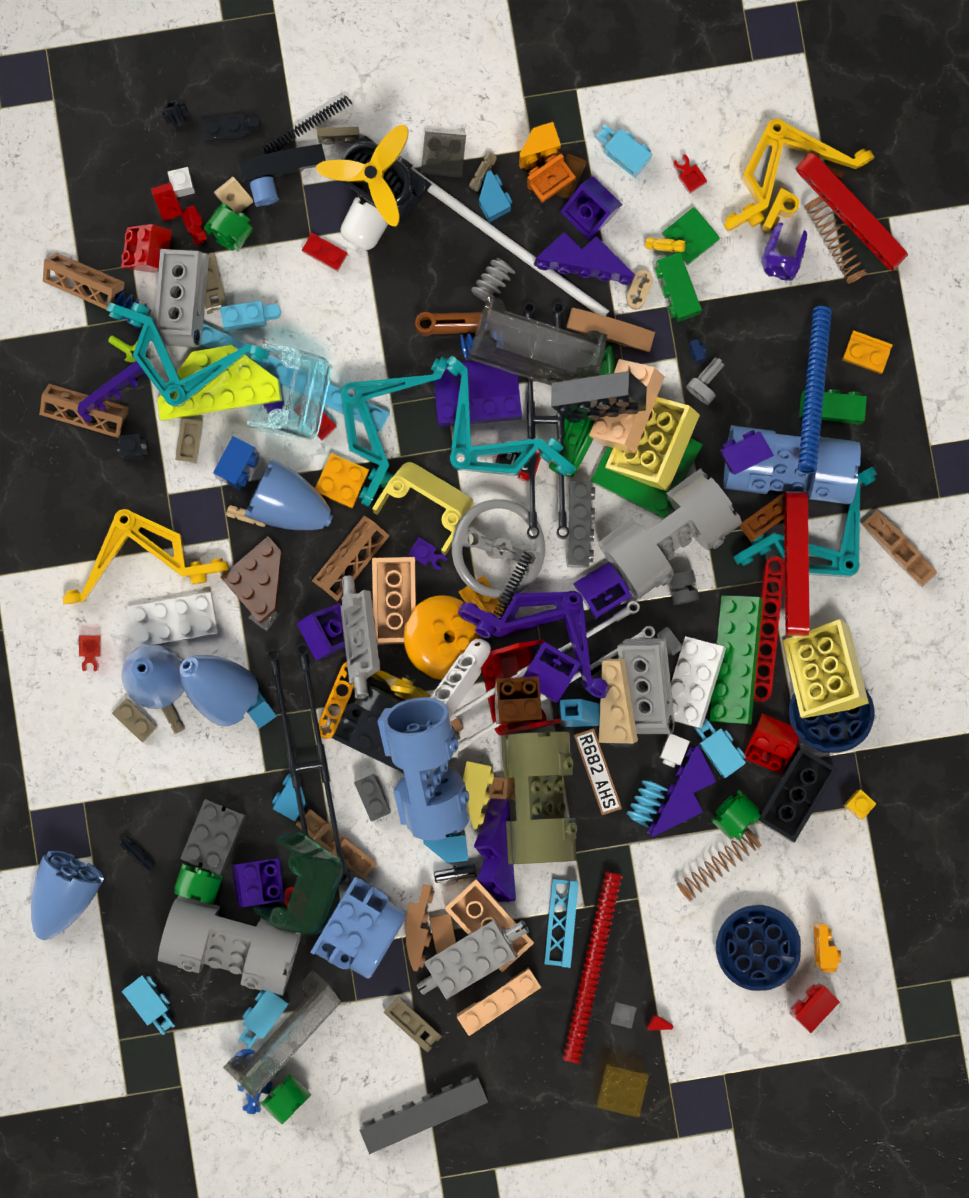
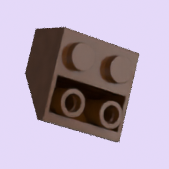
(517, 700)

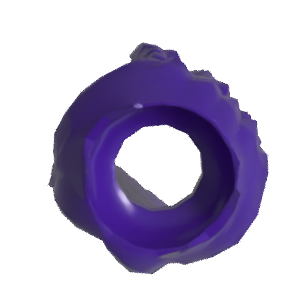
(772, 260)

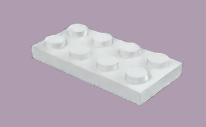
(173, 620)
(695, 680)

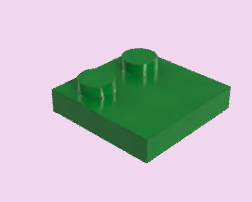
(695, 232)

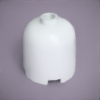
(362, 226)

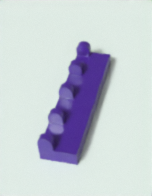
(109, 389)

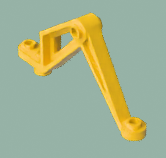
(791, 138)
(118, 535)

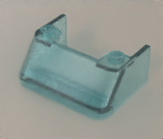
(305, 396)

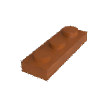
(764, 519)

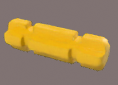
(665, 244)

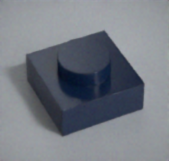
(698, 351)

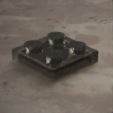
(443, 154)

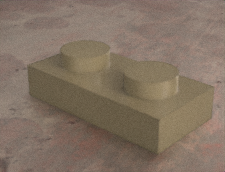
(331, 135)
(189, 441)
(134, 720)

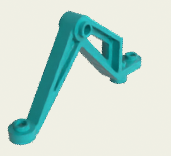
(190, 385)
(367, 390)
(462, 441)
(849, 545)

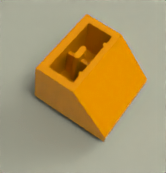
(540, 145)

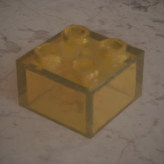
(622, 1090)

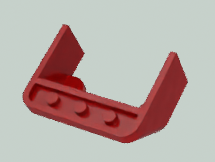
(505, 664)

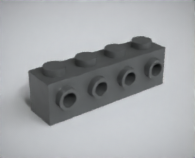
(579, 524)

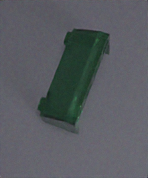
(313, 891)

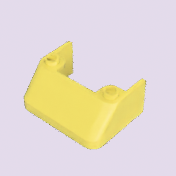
(434, 488)

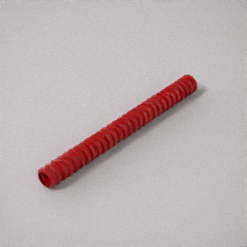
(592, 967)

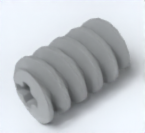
(493, 279)

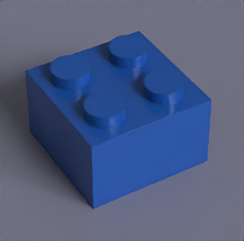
(236, 463)

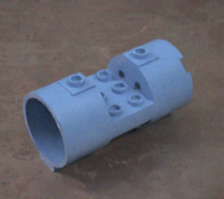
(832, 482)
(421, 742)

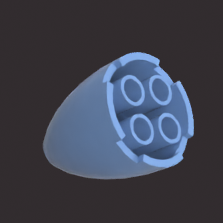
(288, 501)
(152, 676)
(218, 688)
(61, 893)

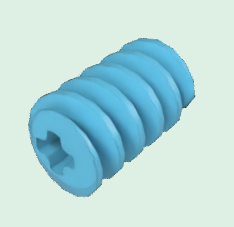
(646, 802)

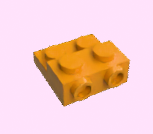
(826, 954)

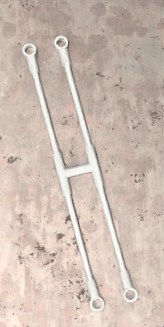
(616, 617)

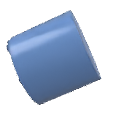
(264, 191)

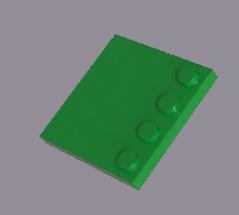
(638, 493)

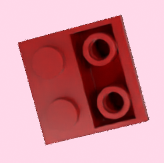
(144, 246)
(771, 744)
(814, 1007)

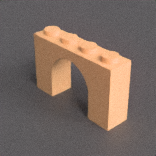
(500, 1001)

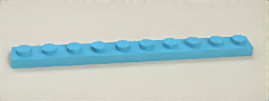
(213, 338)

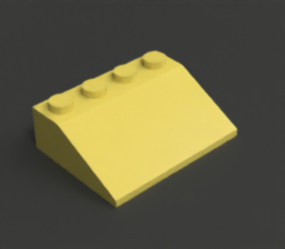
(659, 447)
(825, 670)

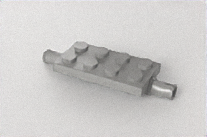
(359, 636)
(472, 958)

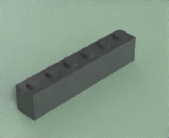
(424, 1114)

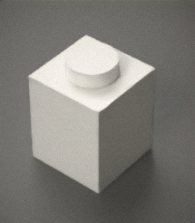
(181, 182)
(674, 750)

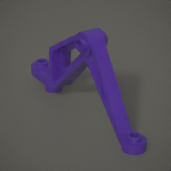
(568, 607)

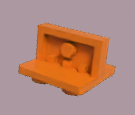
(550, 177)

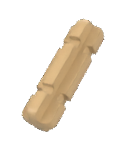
(233, 512)

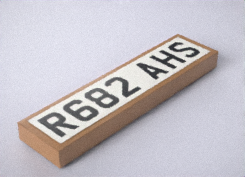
(597, 772)

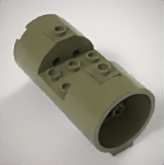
(537, 767)

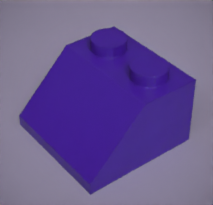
(591, 207)
(746, 452)
(323, 631)

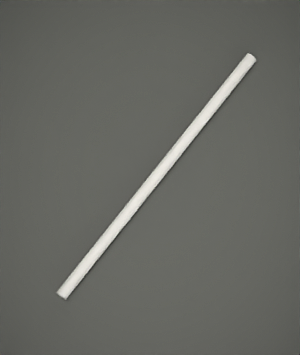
(514, 247)

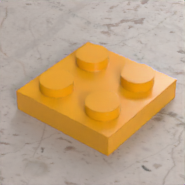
(341, 480)

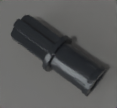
(455, 873)

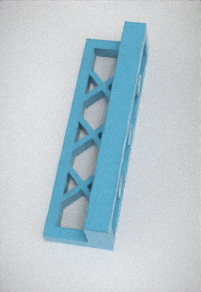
(569, 923)

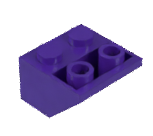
(602, 590)
(554, 671)
(258, 882)

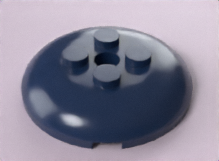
(835, 734)
(779, 954)

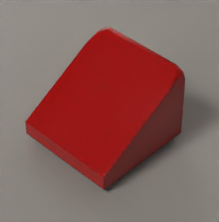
(659, 1023)

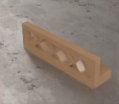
(81, 275)
(67, 399)
(347, 555)

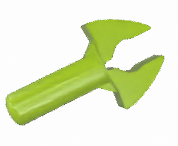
(124, 347)

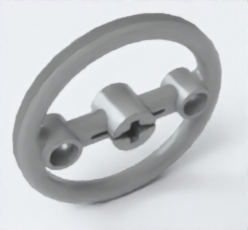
(460, 539)

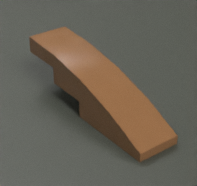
(617, 331)
(899, 548)
(323, 834)

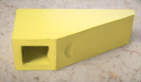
(476, 780)

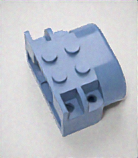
(360, 929)

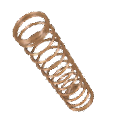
(851, 278)
(750, 836)

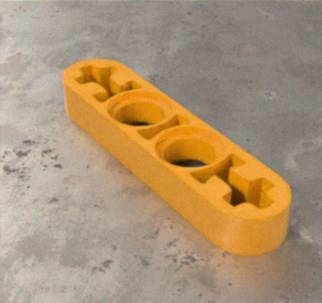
(334, 698)

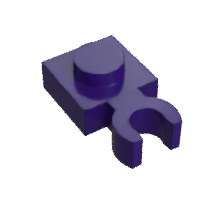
(425, 552)

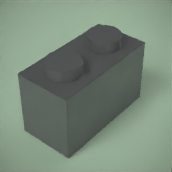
(372, 797)

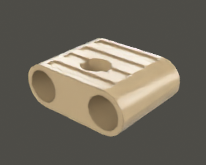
(233, 195)

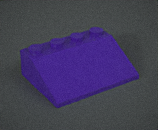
(492, 395)

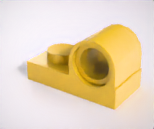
(779, 209)

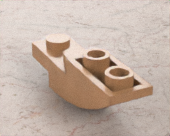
(417, 936)

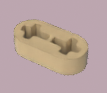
(643, 291)

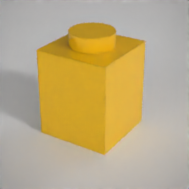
(859, 804)

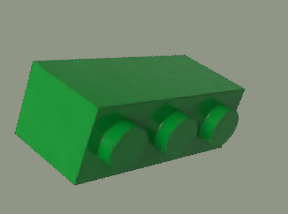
(677, 287)
(840, 407)

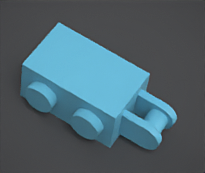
(624, 150)
(248, 315)
(720, 750)
(149, 1002)
(262, 1016)

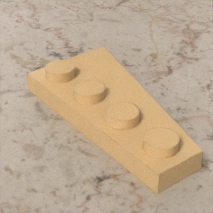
(616, 709)

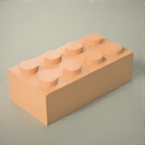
(627, 429)
(393, 597)
(476, 908)

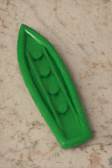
(577, 434)

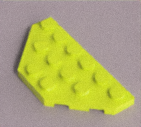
(238, 387)

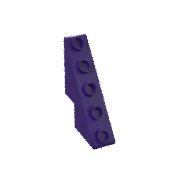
(591, 261)
(682, 801)
(491, 843)

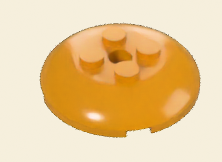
(426, 631)

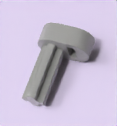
(698, 386)

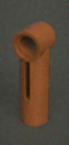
(457, 322)

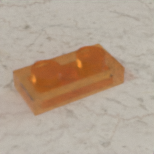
(577, 167)

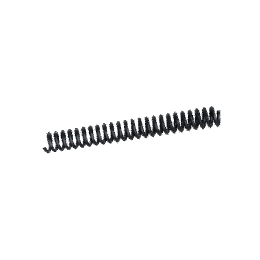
(306, 124)
(514, 589)

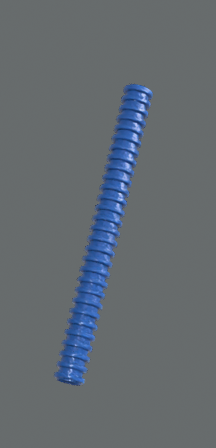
(814, 390)

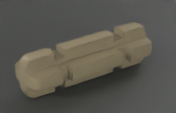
(481, 172)
(173, 718)

